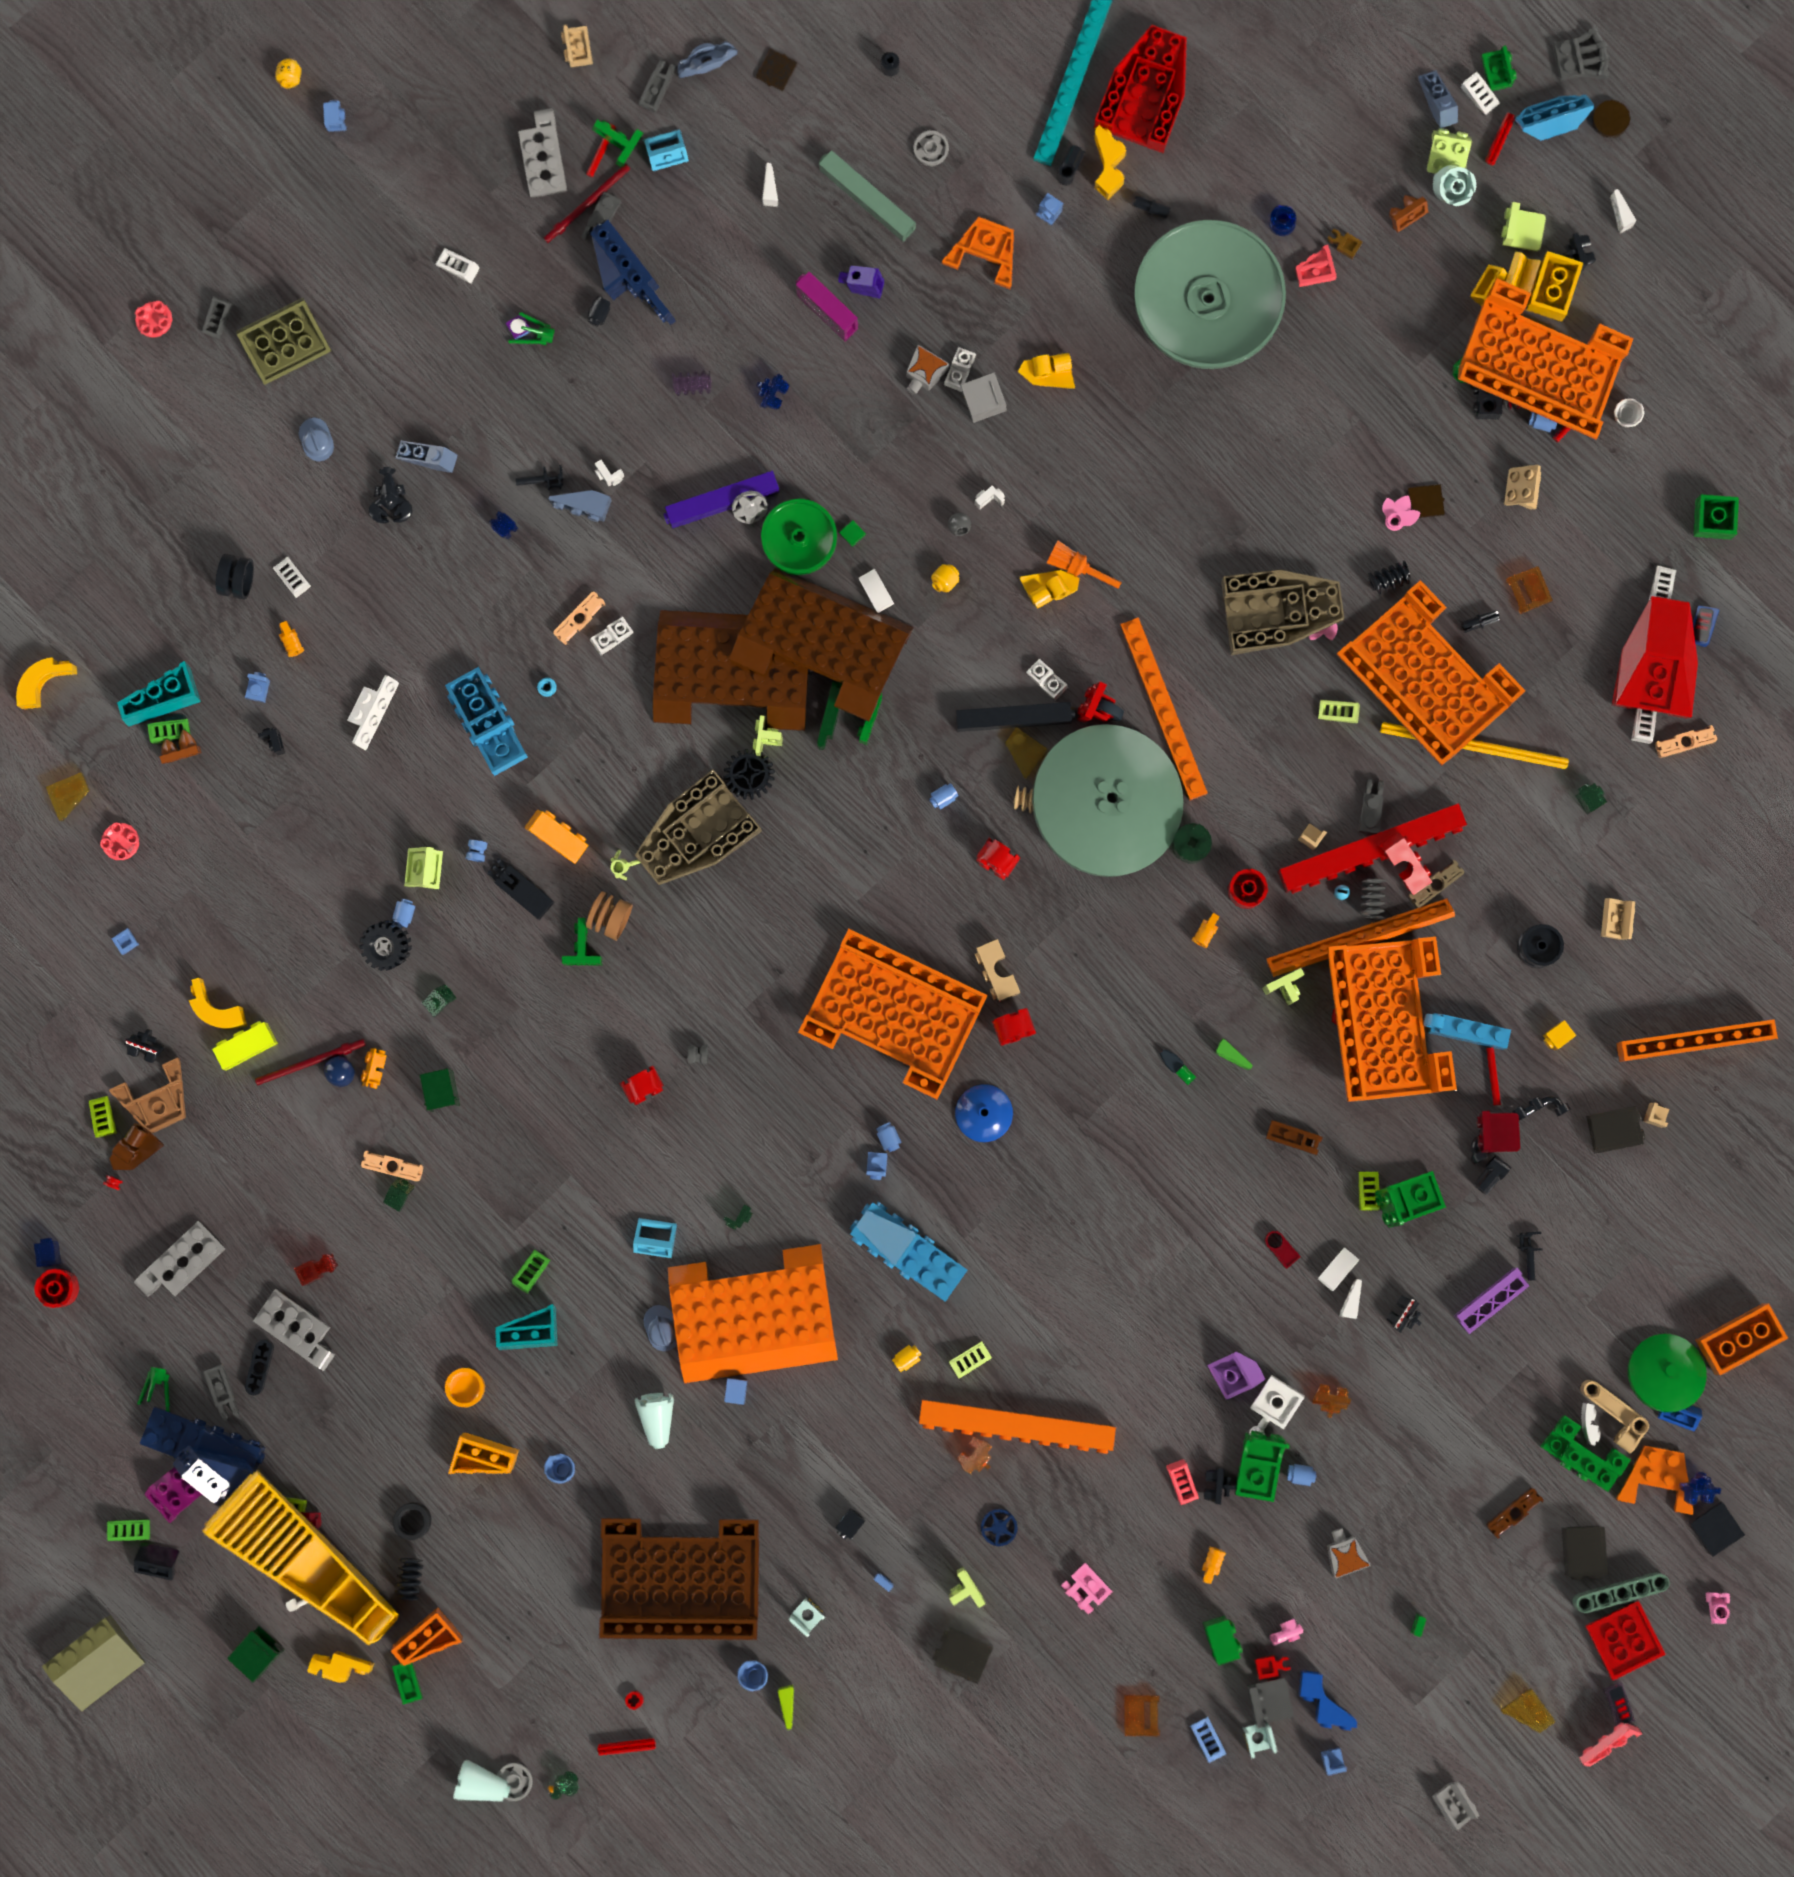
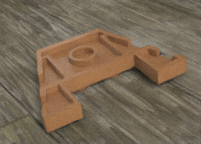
(160, 1106)

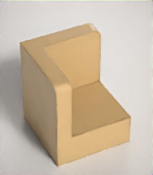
(1311, 836)
(1656, 1115)

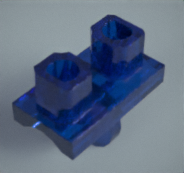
(769, 399)
(1701, 1486)

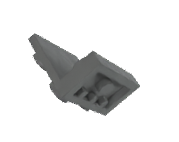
(1270, 1701)

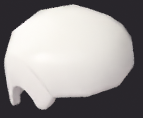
(1628, 412)

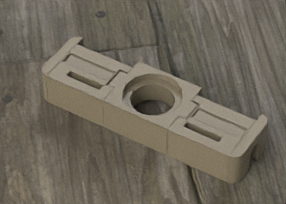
(1445, 876)

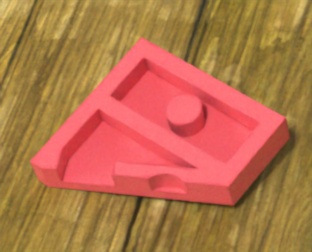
(1316, 269)

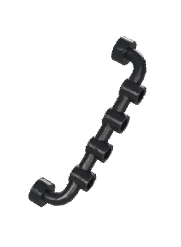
(1535, 1105)

